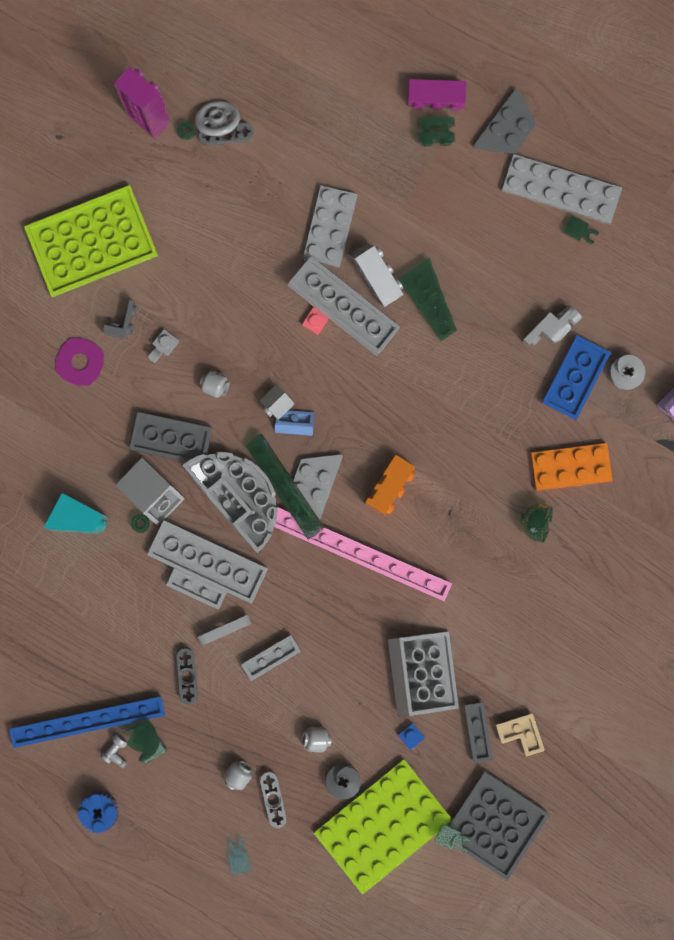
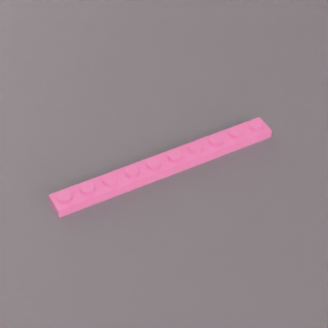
(368, 557)

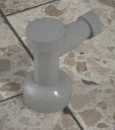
(111, 755)

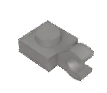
(164, 345)

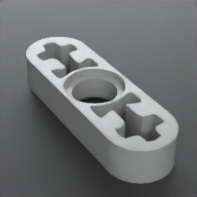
(224, 630)
(271, 815)

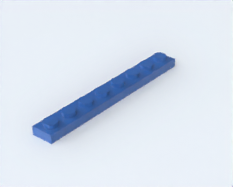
(87, 722)

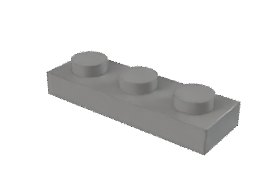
(196, 588)
(270, 658)

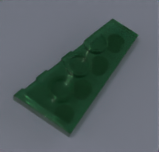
(428, 297)

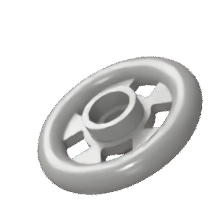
(217, 118)

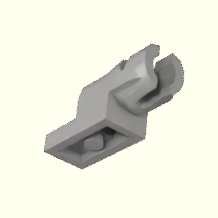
(554, 327)

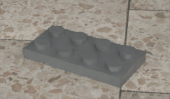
(169, 437)

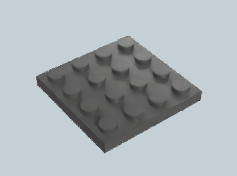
(498, 825)

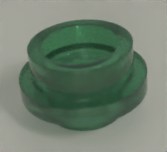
(183, 125)
(134, 521)

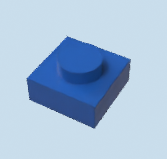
(411, 736)

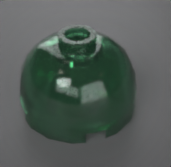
(536, 522)

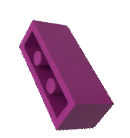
(437, 94)

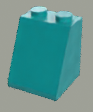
(75, 517)

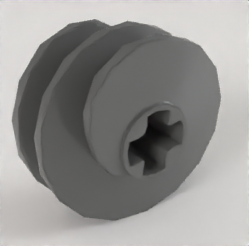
(340, 791)

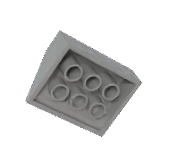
(423, 674)

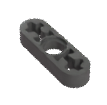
(221, 141)
(194, 681)

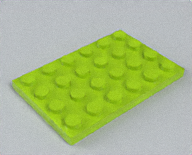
(91, 241)
(383, 826)

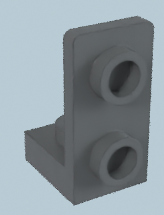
(115, 329)

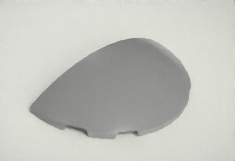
(238, 493)

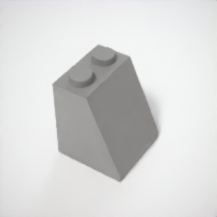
(149, 492)

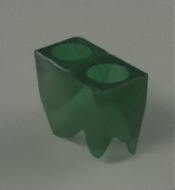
(146, 740)

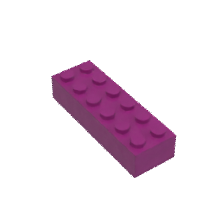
(142, 101)

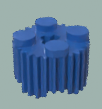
(88, 815)

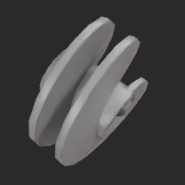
(637, 372)

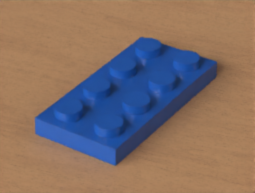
(576, 378)

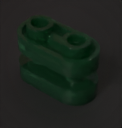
(429, 138)

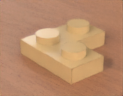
(522, 728)

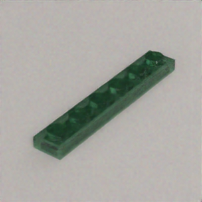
(285, 486)

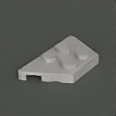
(316, 479)

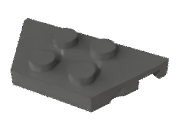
(508, 127)

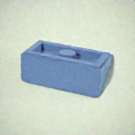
(295, 423)

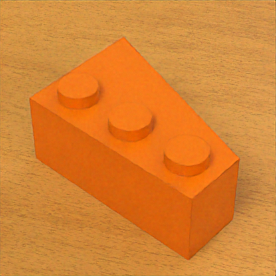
(390, 486)

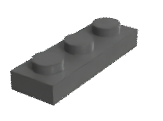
(478, 732)

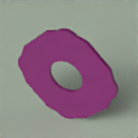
(79, 377)

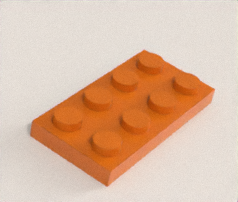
(571, 467)

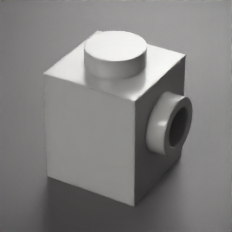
(276, 402)

